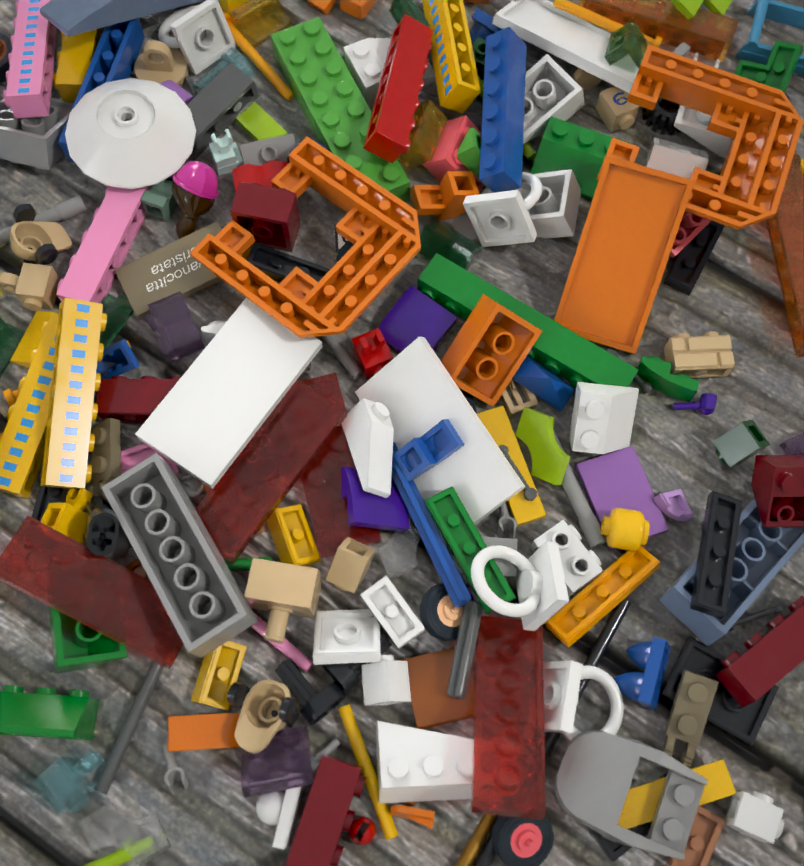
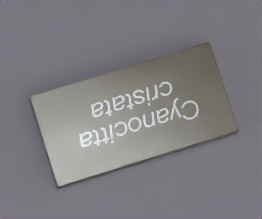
(167, 272)

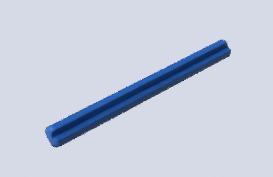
(430, 536)

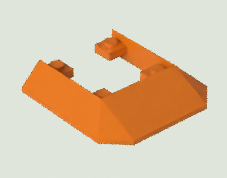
(752, 114)
(375, 222)

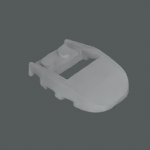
(596, 781)

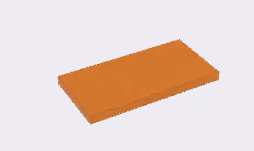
(622, 253)

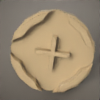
(161, 64)

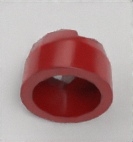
(369, 833)

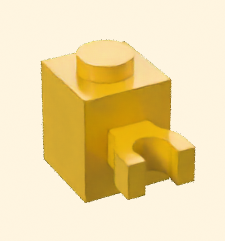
(69, 516)

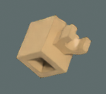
(34, 287)

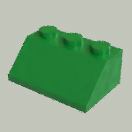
(574, 148)
(80, 646)
(47, 714)

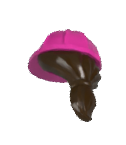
(195, 193)

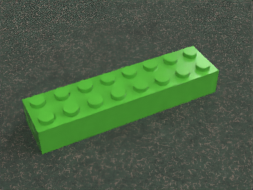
(333, 101)

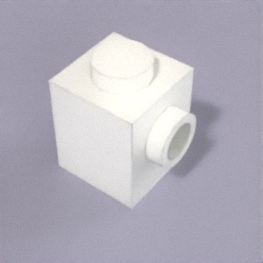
(386, 682)
(755, 816)

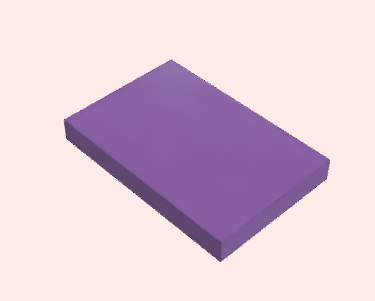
(620, 482)

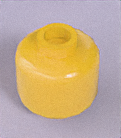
(625, 529)

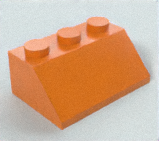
(489, 350)

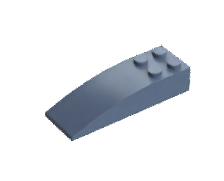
(86, 15)
(757, 560)

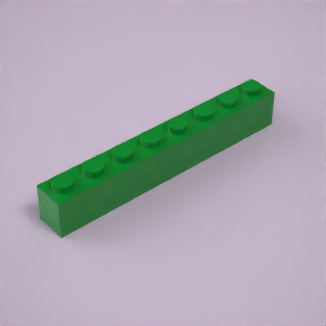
(557, 346)

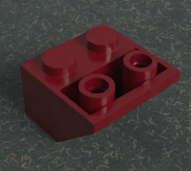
(779, 489)

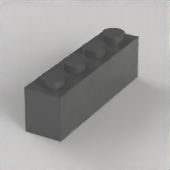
(219, 105)

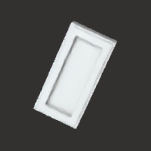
(282, 811)

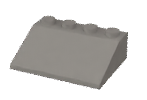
(33, 139)

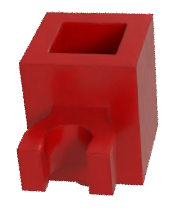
(371, 352)

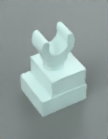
(225, 153)

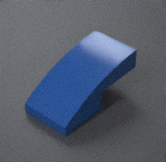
(428, 450)

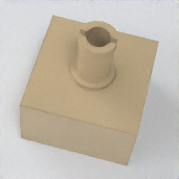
(284, 592)

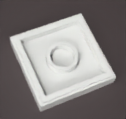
(346, 637)

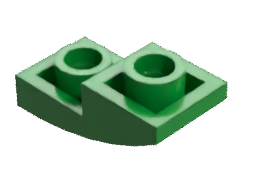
(657, 372)

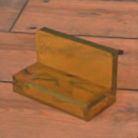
(259, 19)

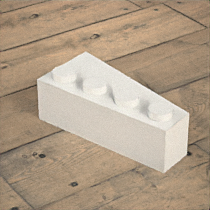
(422, 764)

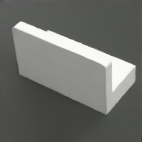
(393, 612)

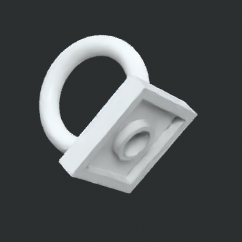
(199, 33)
(504, 215)
(538, 583)
(561, 692)

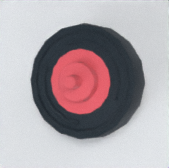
(522, 840)

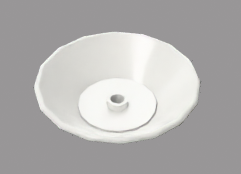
(136, 150)

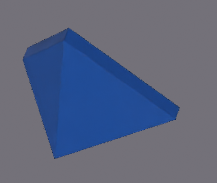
(116, 360)
(543, 383)

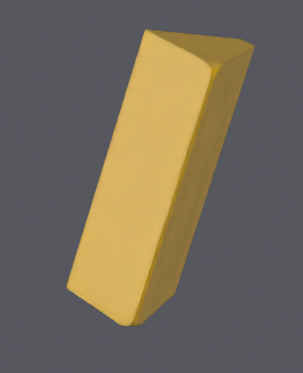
(30, 339)
(293, 536)
(217, 674)

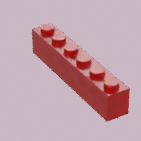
(399, 90)

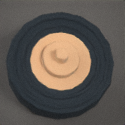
(439, 614)

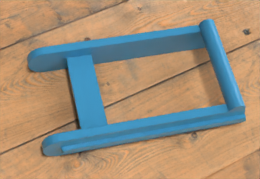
(774, 11)

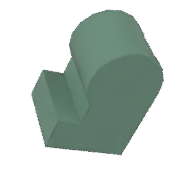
(160, 197)

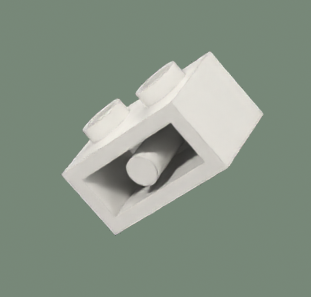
(578, 563)

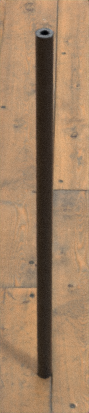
(550, 738)

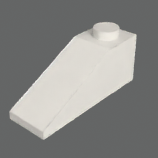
(371, 445)

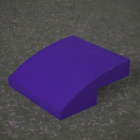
(415, 317)
(371, 509)

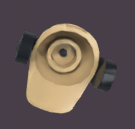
(36, 240)
(263, 712)

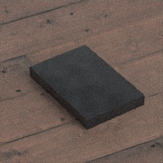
(725, 711)

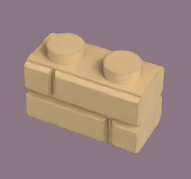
(700, 355)

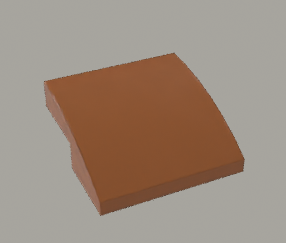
(428, 689)

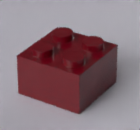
(267, 214)

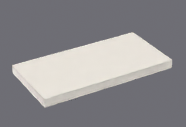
(567, 38)
(227, 393)
(418, 397)

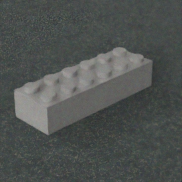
(179, 556)

